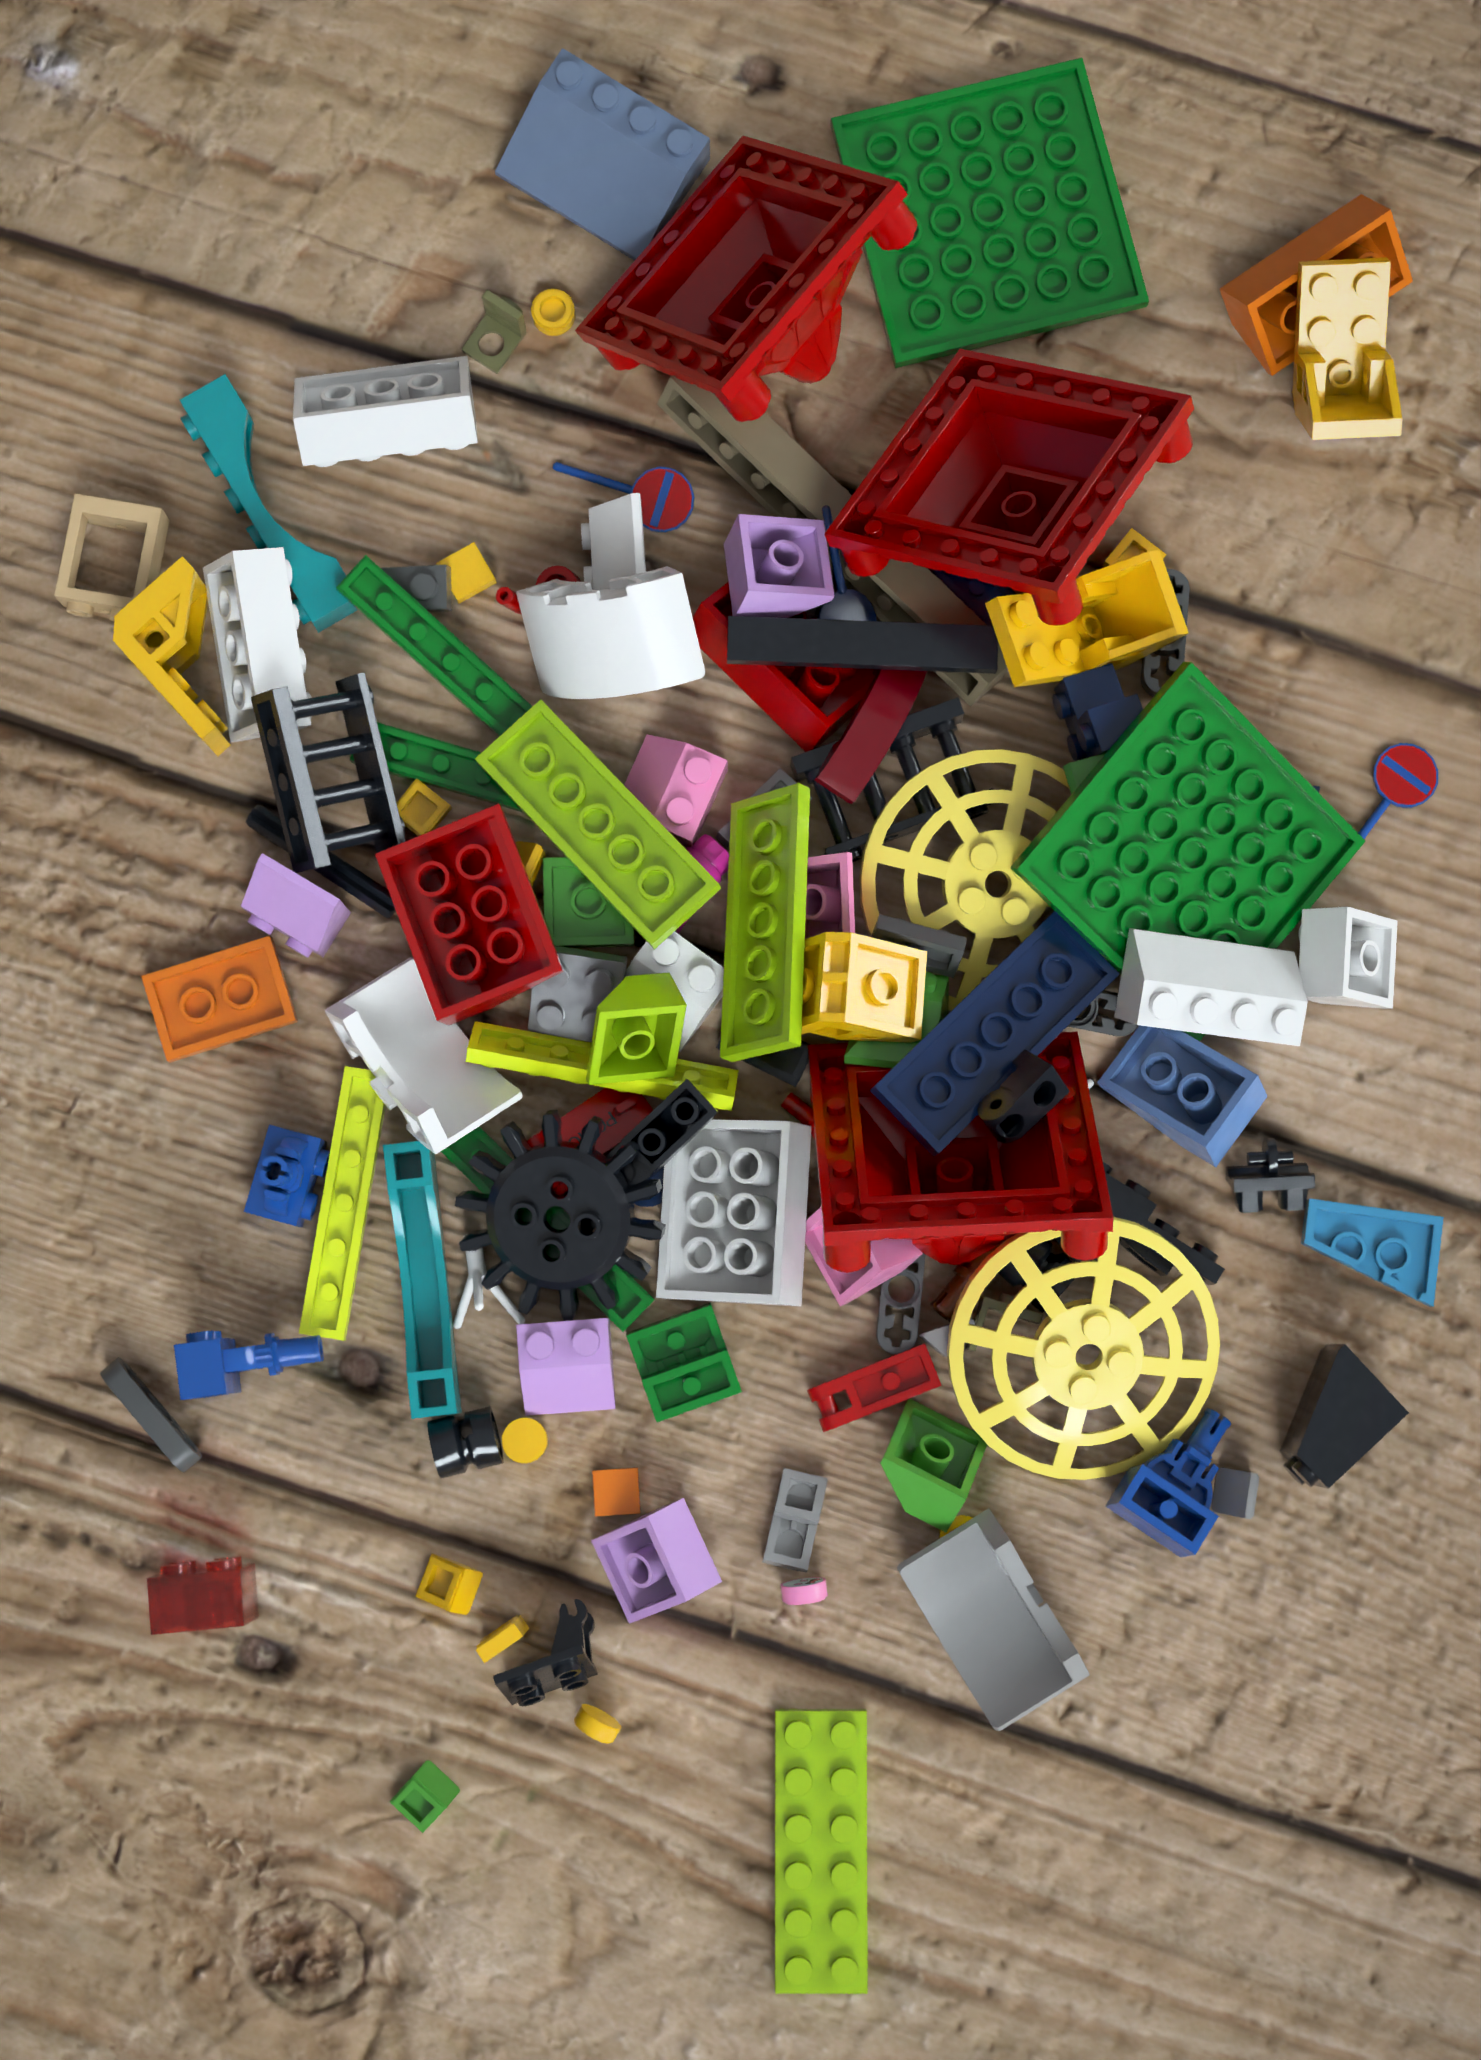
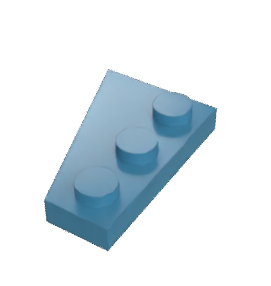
(1379, 1243)

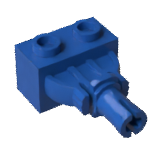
(287, 1176)
(212, 1363)
(1173, 1494)

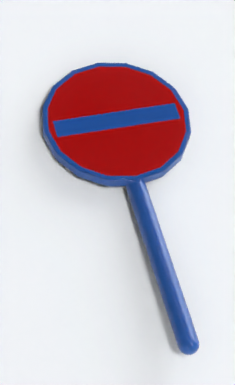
(664, 494)
(1404, 778)

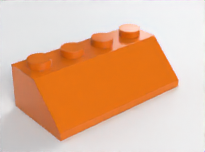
(1265, 296)

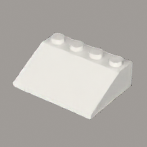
(736, 1214)

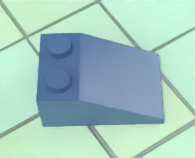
(1185, 1090)

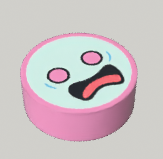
(804, 1591)

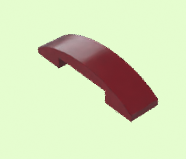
(870, 732)

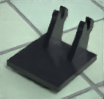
(565, 1668)

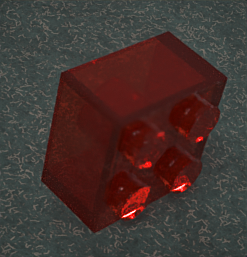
(202, 1598)

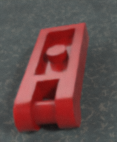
(876, 1386)

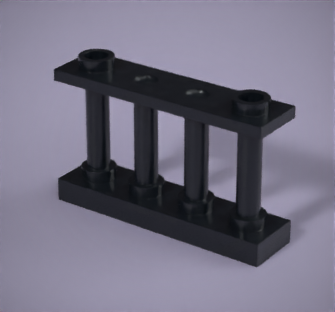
(936, 720)
(291, 782)

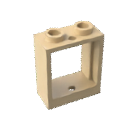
(114, 515)

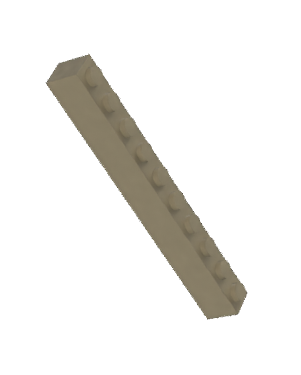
(797, 486)

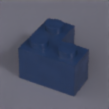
(1094, 710)

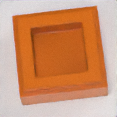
(616, 1491)

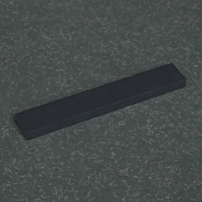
(862, 644)

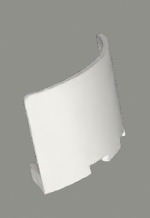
(612, 638)
(418, 1059)

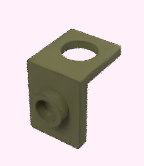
(501, 318)
(999, 1306)

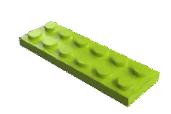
(598, 824)
(765, 924)
(821, 1851)

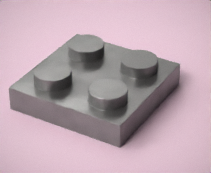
(569, 1000)

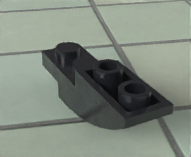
(663, 1135)
(1131, 1203)

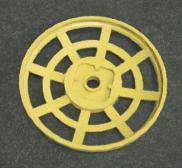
(970, 861)
(1068, 1329)

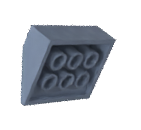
(603, 155)

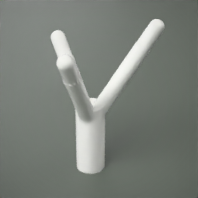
(477, 1272)

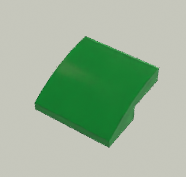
(683, 1362)

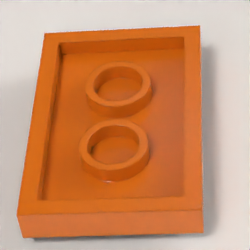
(219, 999)

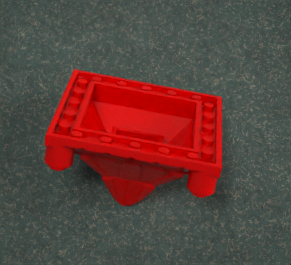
(750, 274)
(1011, 476)
(969, 1195)

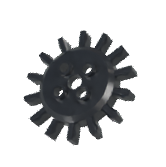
(594, 1192)

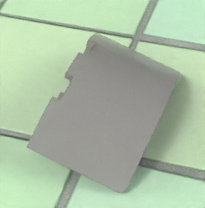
(991, 1620)

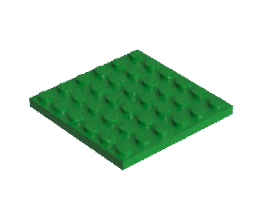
(1009, 210)
(1188, 832)

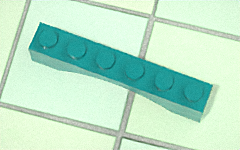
(227, 430)
(424, 1280)

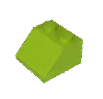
(637, 1031)

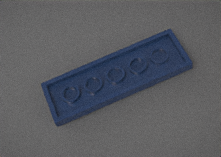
(972, 1049)

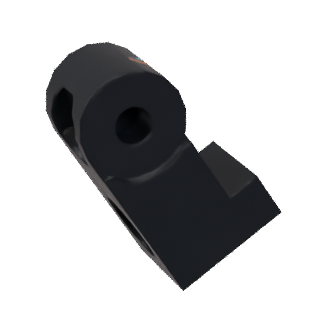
(1022, 1098)

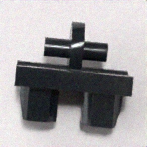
(1269, 1172)

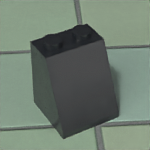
(1337, 1418)

